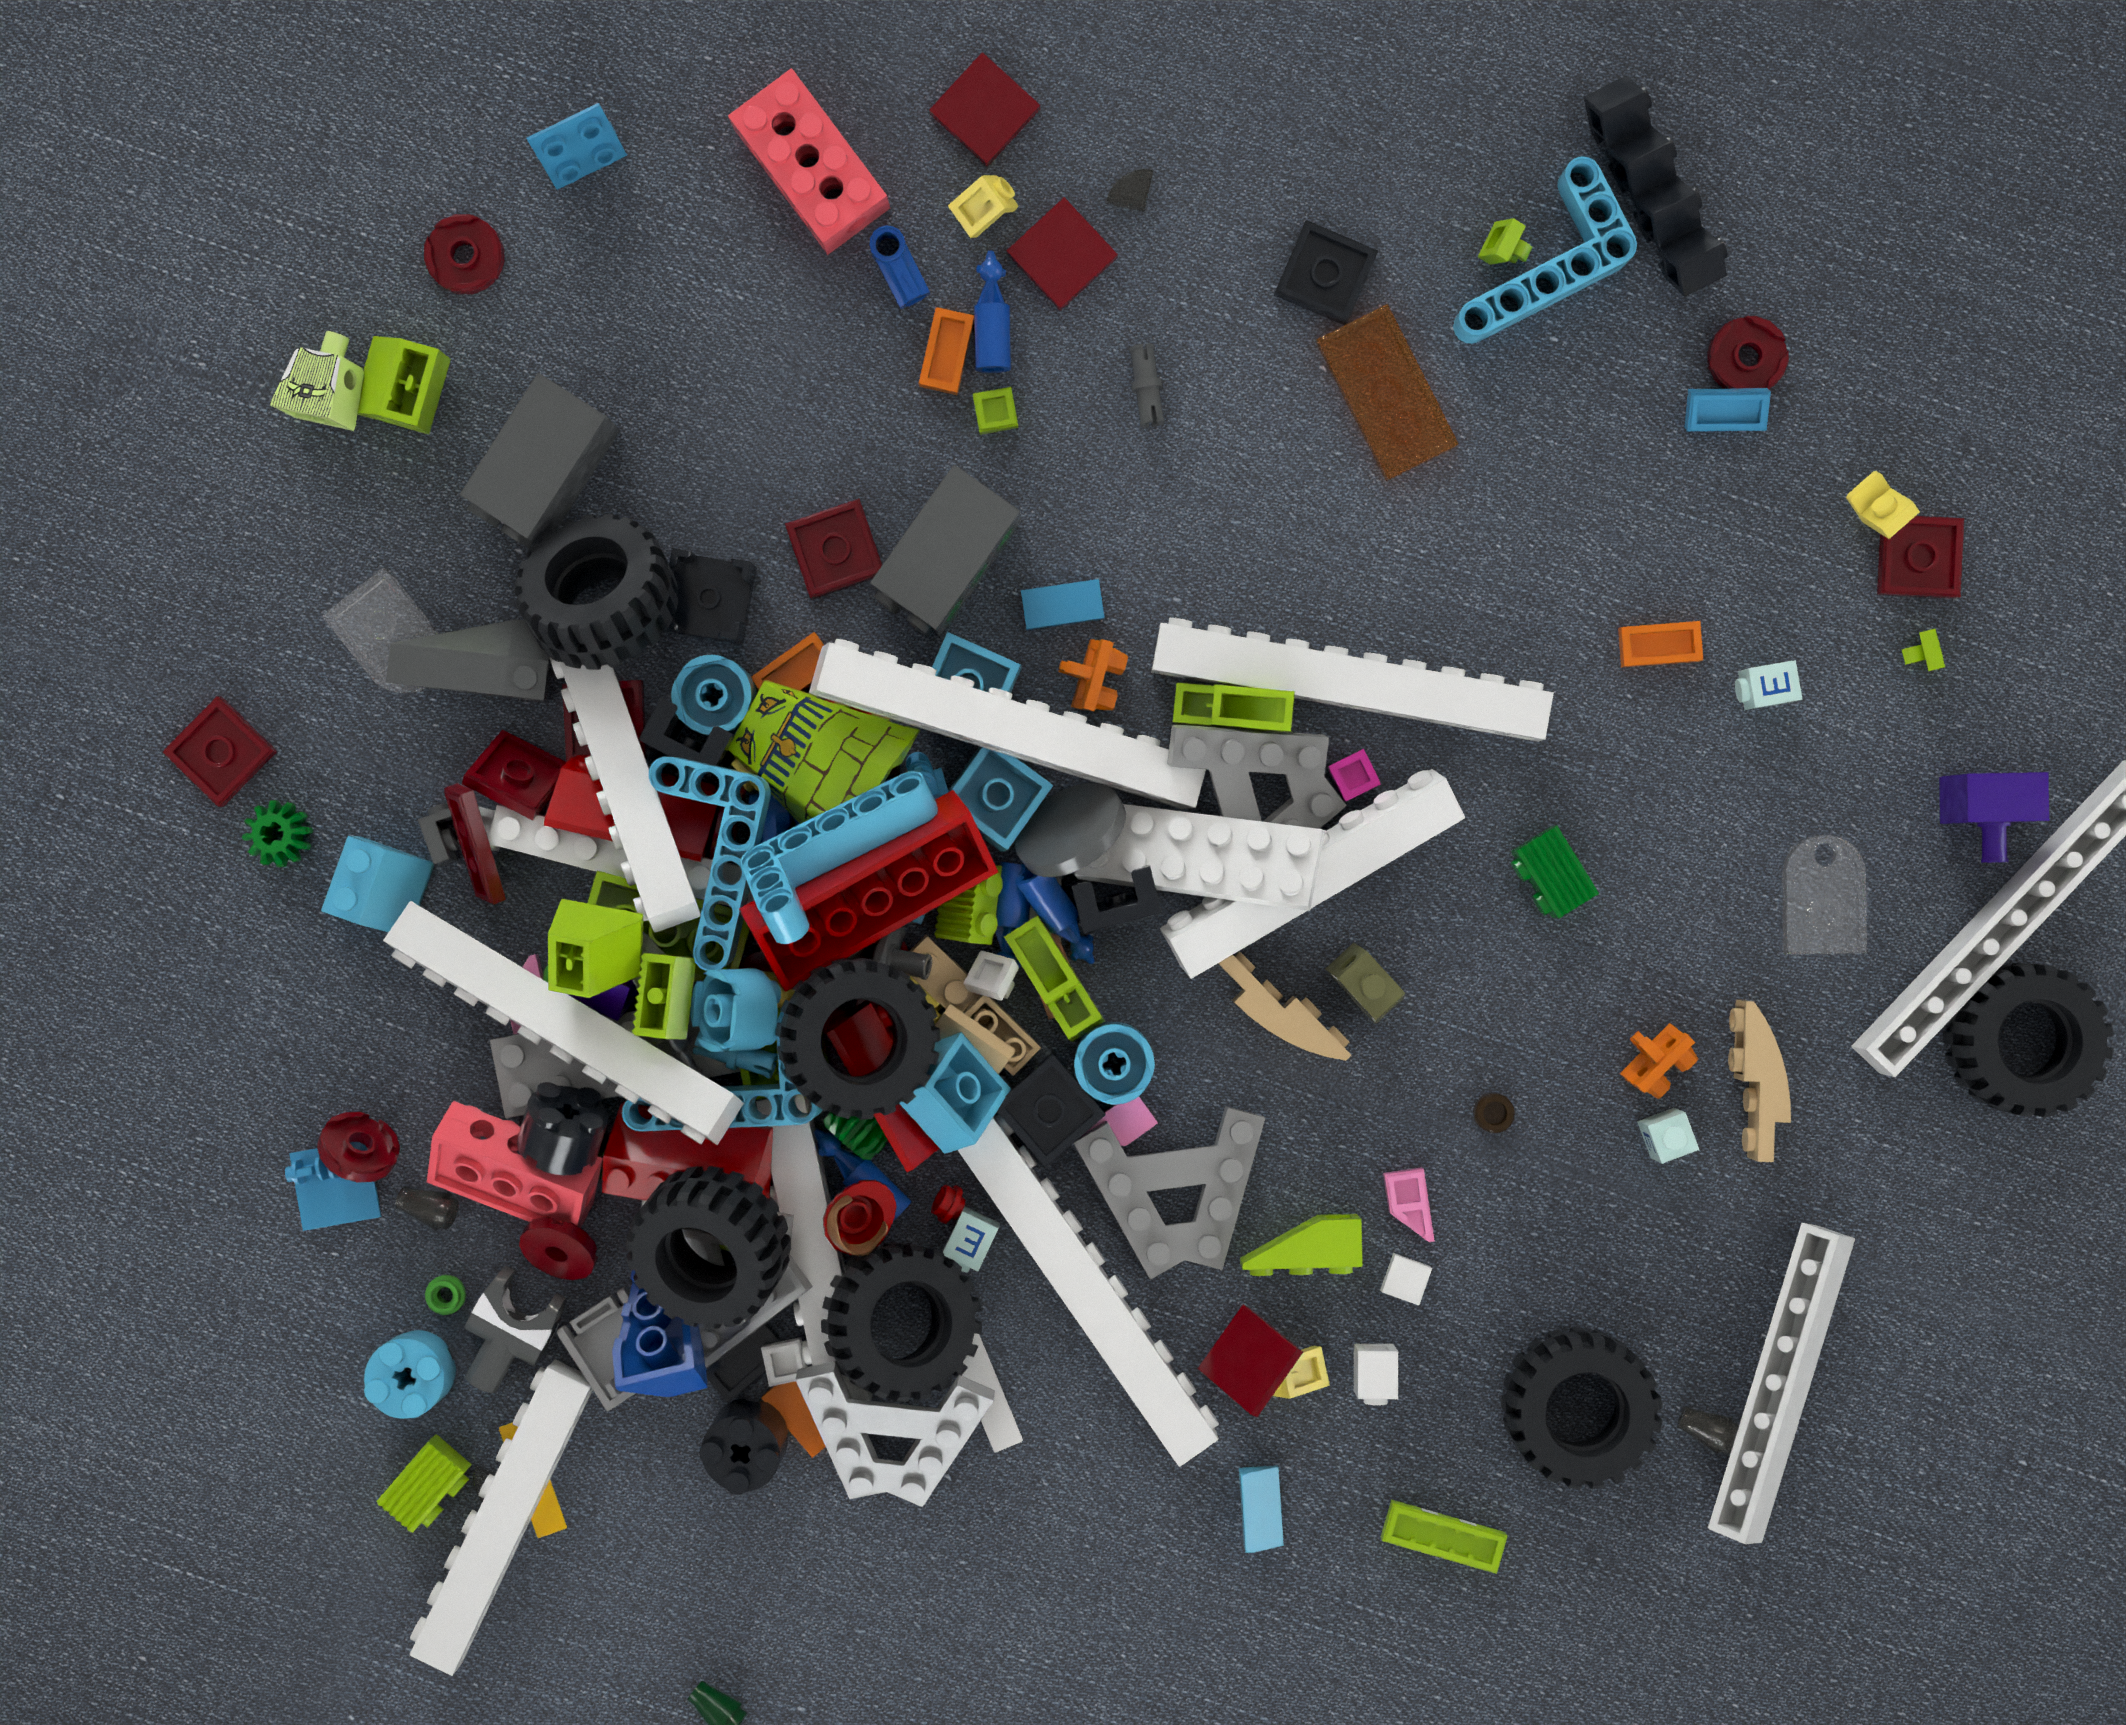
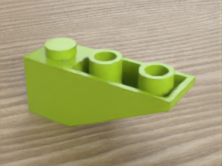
(1320, 1242)

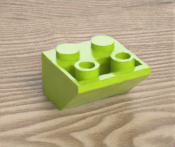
(402, 383)
(593, 948)

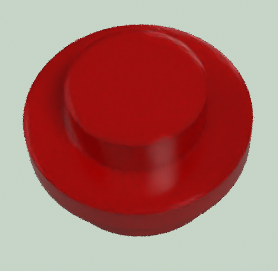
(948, 1203)

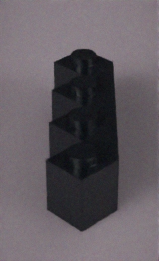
(1663, 202)

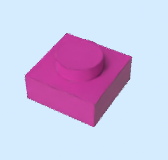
(1353, 775)

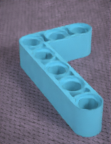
(1559, 269)
(827, 842)
(726, 849)
(780, 1095)

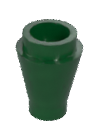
(716, 1706)

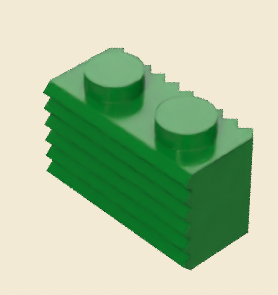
(1553, 872)

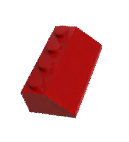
(578, 810)
(863, 1045)
(643, 1159)

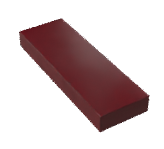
(474, 843)

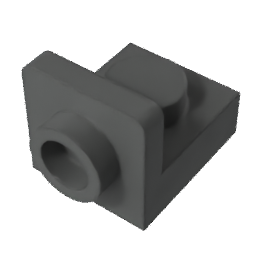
(439, 839)

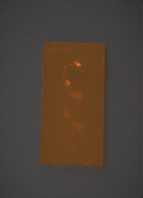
(1387, 392)

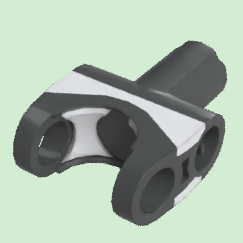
(508, 1332)

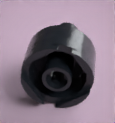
(563, 1128)
(725, 1450)

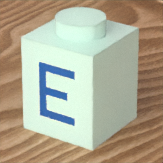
(1768, 685)
(1668, 1135)
(970, 1239)

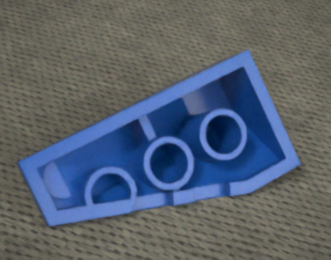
(655, 1351)

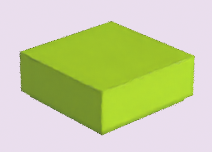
(995, 410)

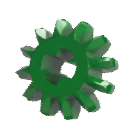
(291, 826)
(860, 1136)

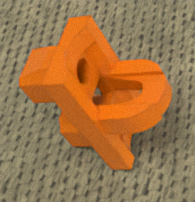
(1098, 660)
(1666, 1049)

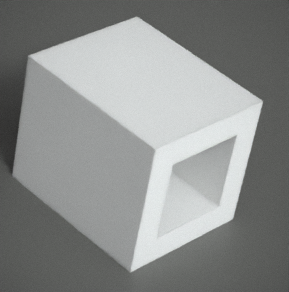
(1376, 1373)

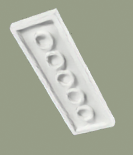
(1214, 857)

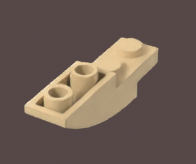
(947, 988)
(1292, 1022)
(1760, 1062)

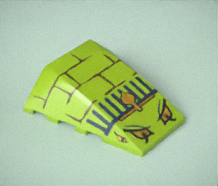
(816, 749)

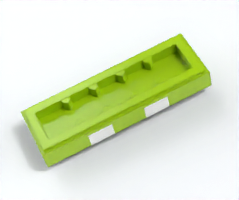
(1444, 1536)

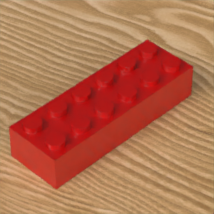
(879, 892)

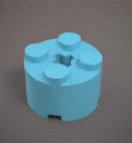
(696, 684)
(735, 1009)
(1101, 1081)
(389, 1384)

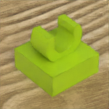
(1505, 243)
(1928, 650)

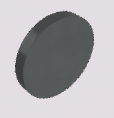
(1071, 830)

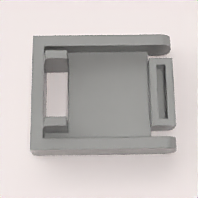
(594, 1345)

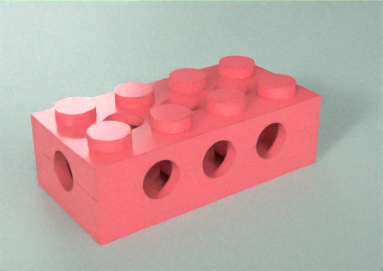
(791, 104)
(499, 1176)

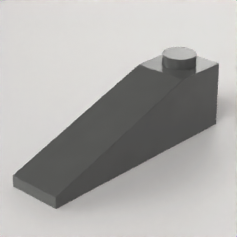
(477, 660)

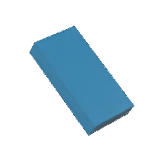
(1727, 409)
(1062, 604)

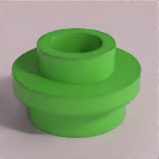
(437, 1303)

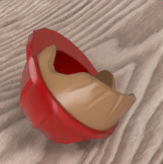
(859, 1217)

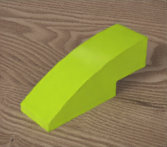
(1233, 707)
(1054, 979)

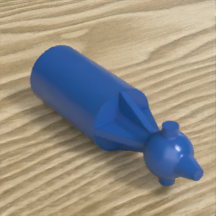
(992, 321)
(1012, 908)
(1056, 912)
(856, 1169)

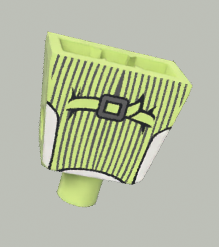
(321, 385)

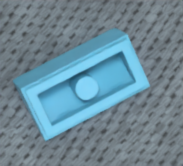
(1261, 1508)

